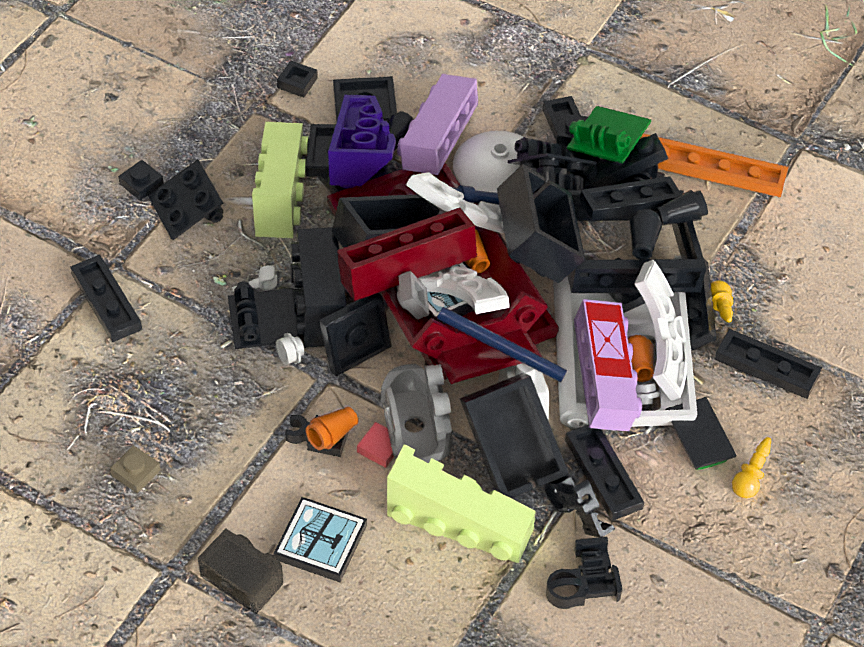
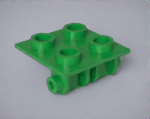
(607, 134)

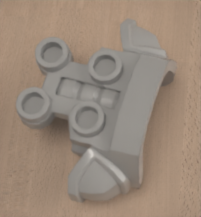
(418, 394)

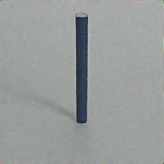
(502, 344)

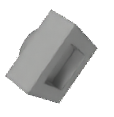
(413, 295)

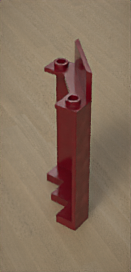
(461, 354)

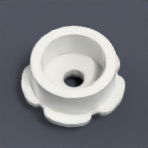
(290, 349)

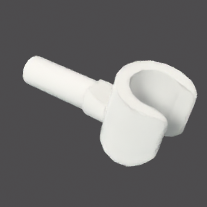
(266, 281)

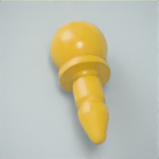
(722, 299)
(746, 482)

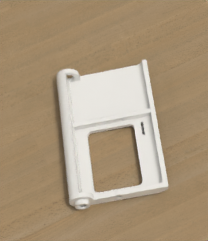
(571, 391)

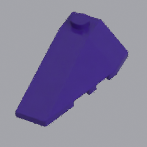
(359, 142)

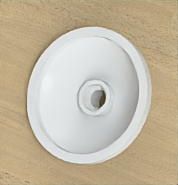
(484, 160)

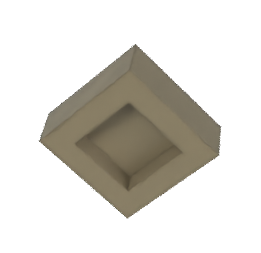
(135, 469)

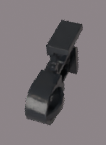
(568, 496)
(596, 577)

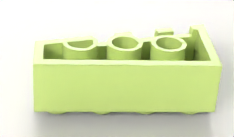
(278, 180)
(457, 508)

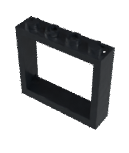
(620, 275)

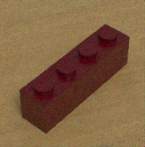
(417, 248)

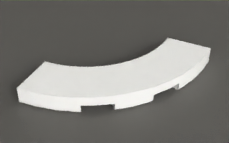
(445, 197)
(465, 284)
(669, 330)

